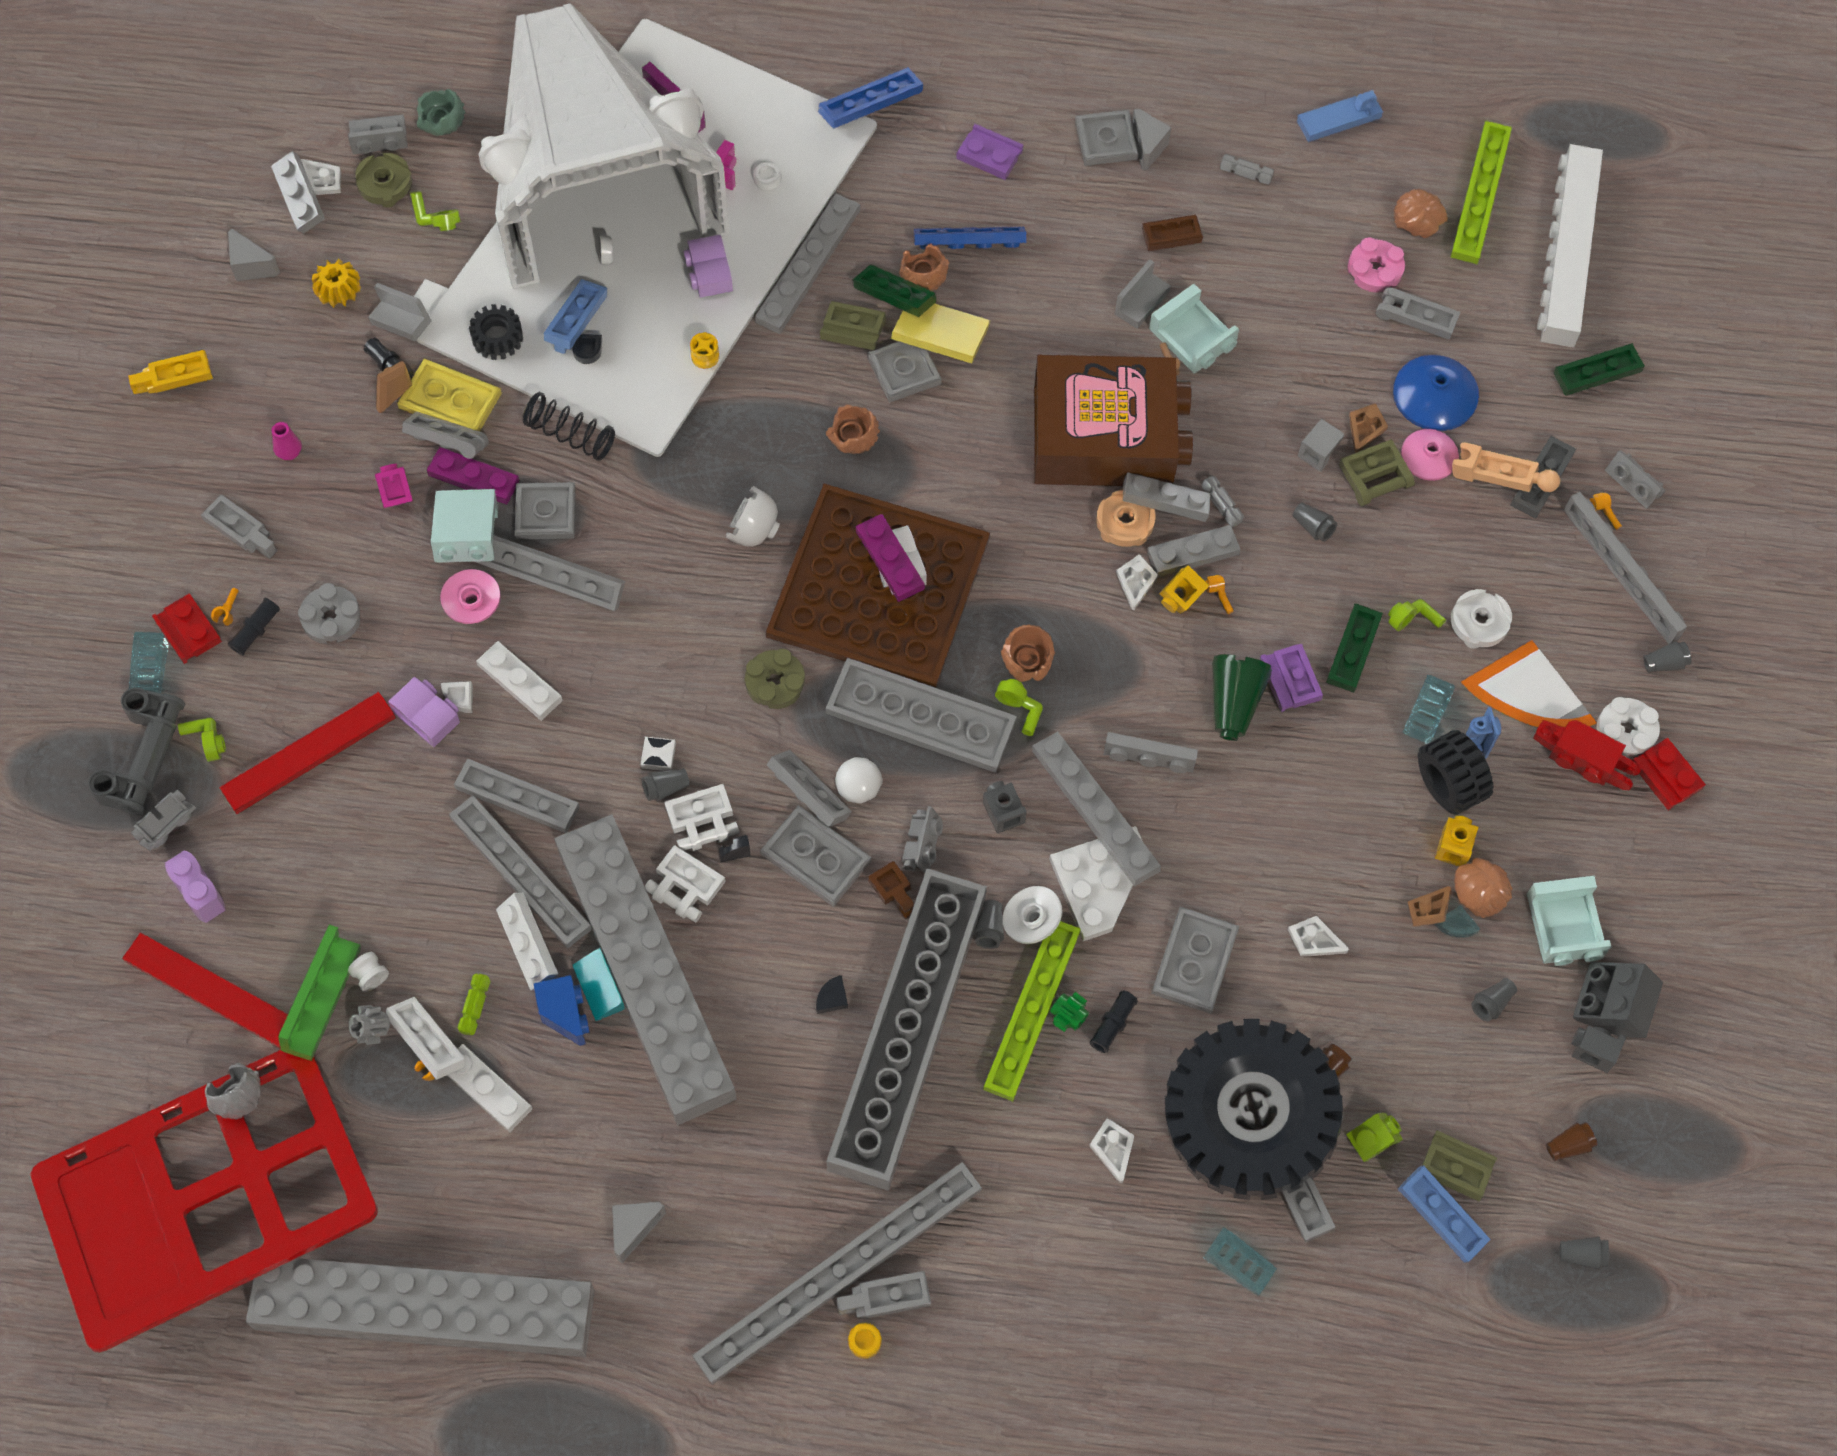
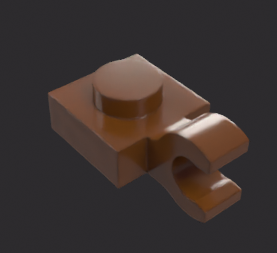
(892, 886)

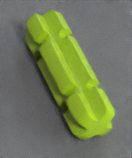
(473, 1004)

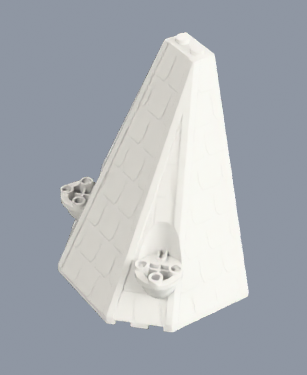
(584, 118)

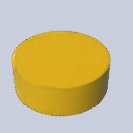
(864, 1340)

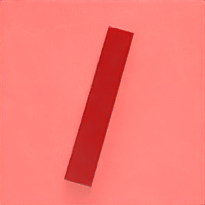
(307, 753)
(206, 988)

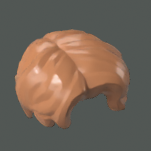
(1419, 213)
(926, 268)
(853, 430)
(1028, 653)
(1482, 887)

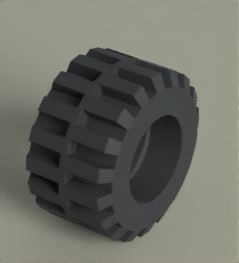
(1455, 772)

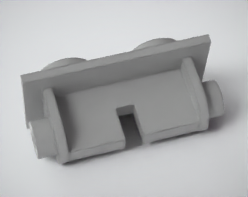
(1634, 479)
(926, 828)
(155, 831)

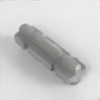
(1246, 169)
(1222, 501)

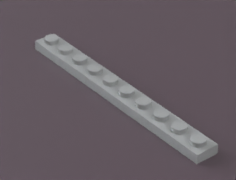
(836, 1273)

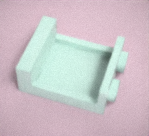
(1192, 330)
(464, 525)
(1567, 920)

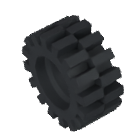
(494, 318)

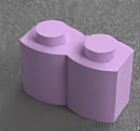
(709, 266)
(425, 711)
(195, 886)

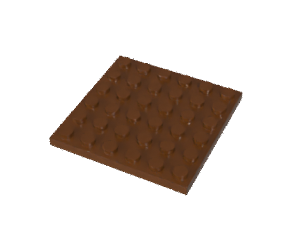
(842, 609)

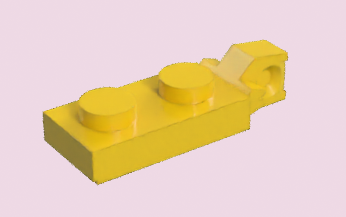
(172, 373)

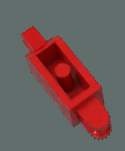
(1587, 753)

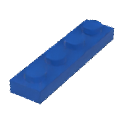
(870, 98)
(980, 236)

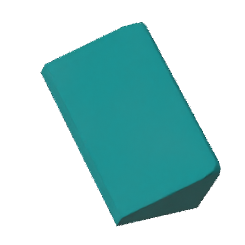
(598, 985)

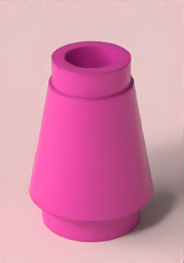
(285, 442)

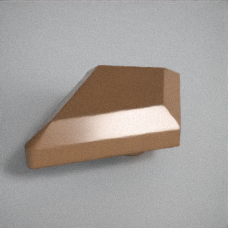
(391, 385)
(1366, 426)
(1430, 907)

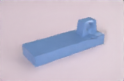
(1340, 116)
(575, 315)
(1444, 1214)

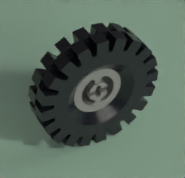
(1299, 1091)

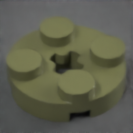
(386, 192)
(780, 663)

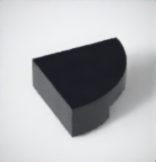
(738, 850)
(832, 996)

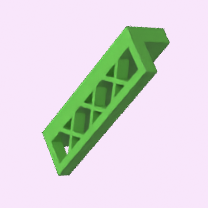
(318, 995)

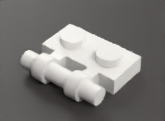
(698, 809)
(689, 875)

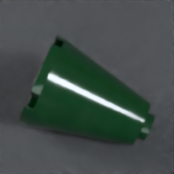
(1237, 692)

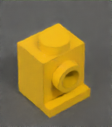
(1189, 583)
(1456, 850)

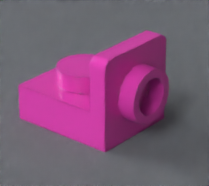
(727, 154)
(393, 486)

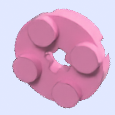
(1376, 251)

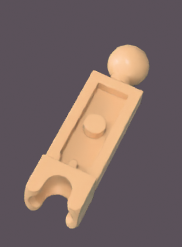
(1502, 470)

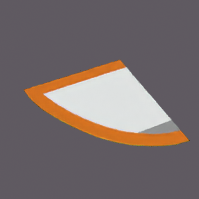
(1527, 689)

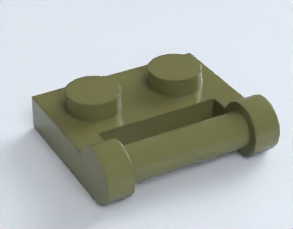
(1373, 464)

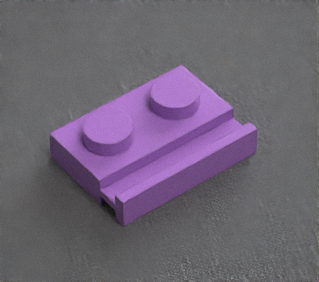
(989, 151)
(1292, 678)

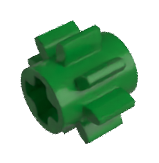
(1069, 1012)

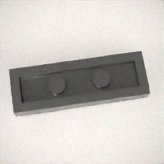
(1553, 456)

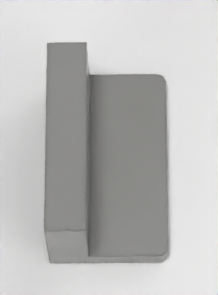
(1141, 296)
(399, 313)

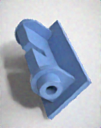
(1485, 731)

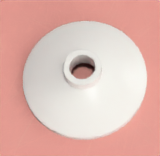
(1027, 906)

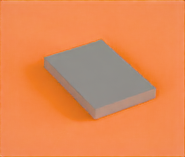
(815, 855)
(1195, 960)

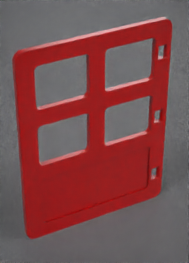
(126, 1226)

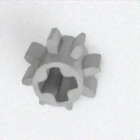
(369, 1024)

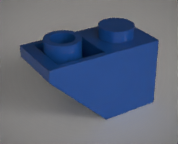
(559, 1008)

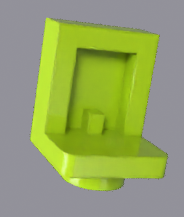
(1375, 1135)

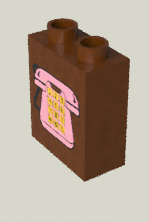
(1108, 419)

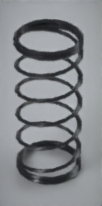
(608, 429)

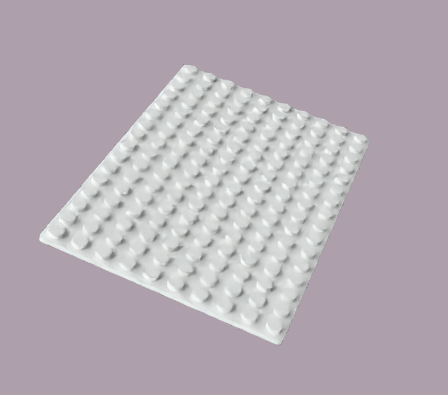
(650, 312)

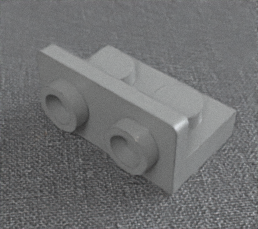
(377, 134)

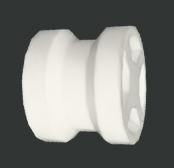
(368, 971)

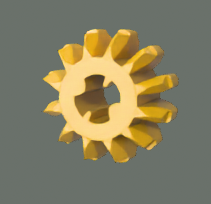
(336, 283)

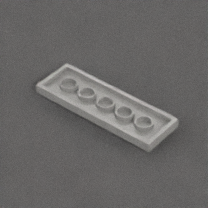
(921, 715)

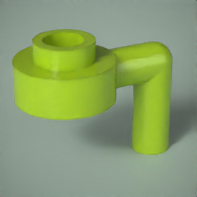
(445, 219)
(1403, 614)
(1013, 694)
(212, 743)

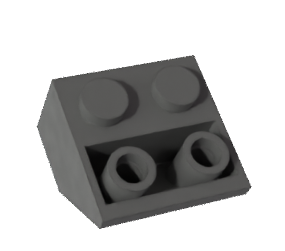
(1619, 998)

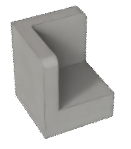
(1319, 444)

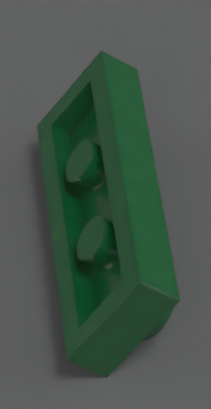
(894, 290)
(1598, 369)
(1354, 648)

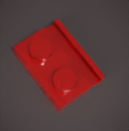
(187, 628)
(1668, 774)

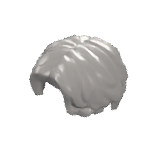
(237, 1095)

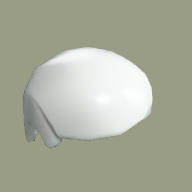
(858, 780)

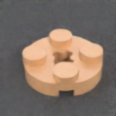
(1119, 533)

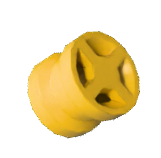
(707, 343)

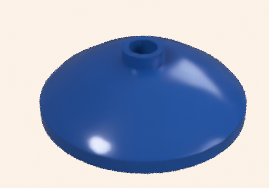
(1431, 403)

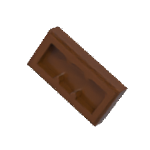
(1172, 233)

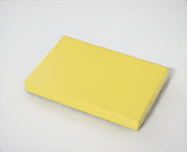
(943, 332)
(449, 396)

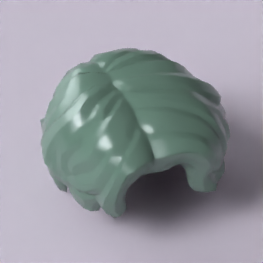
(440, 112)

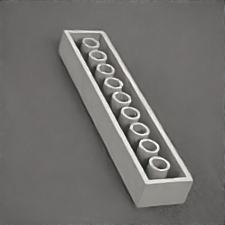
(645, 970)
(906, 1030)
(424, 1307)

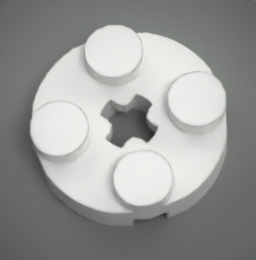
(1475, 633)
(1639, 715)

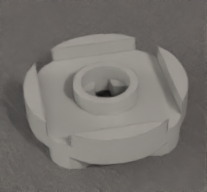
(324, 599)

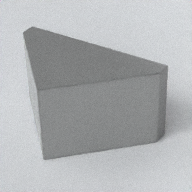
(1151, 137)
(249, 260)
(633, 1224)

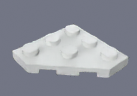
(1092, 886)

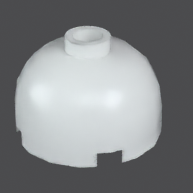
(754, 520)

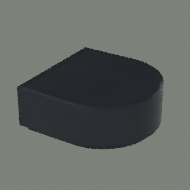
(587, 348)

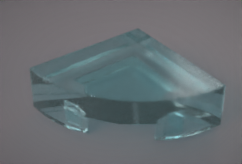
(1458, 924)

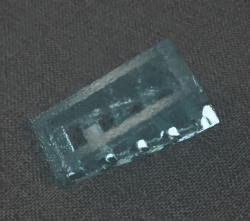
(148, 645)
(1437, 692)
(1247, 1252)

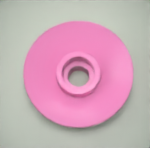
(1429, 464)
(469, 585)

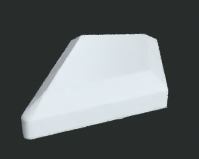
(323, 177)
(1136, 579)
(1315, 938)
(1113, 1148)

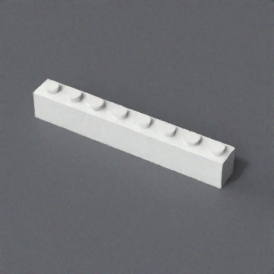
(1570, 246)

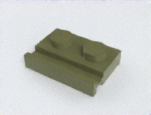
(852, 325)
(1459, 1165)

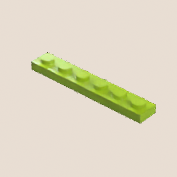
(1481, 192)
(1031, 1012)

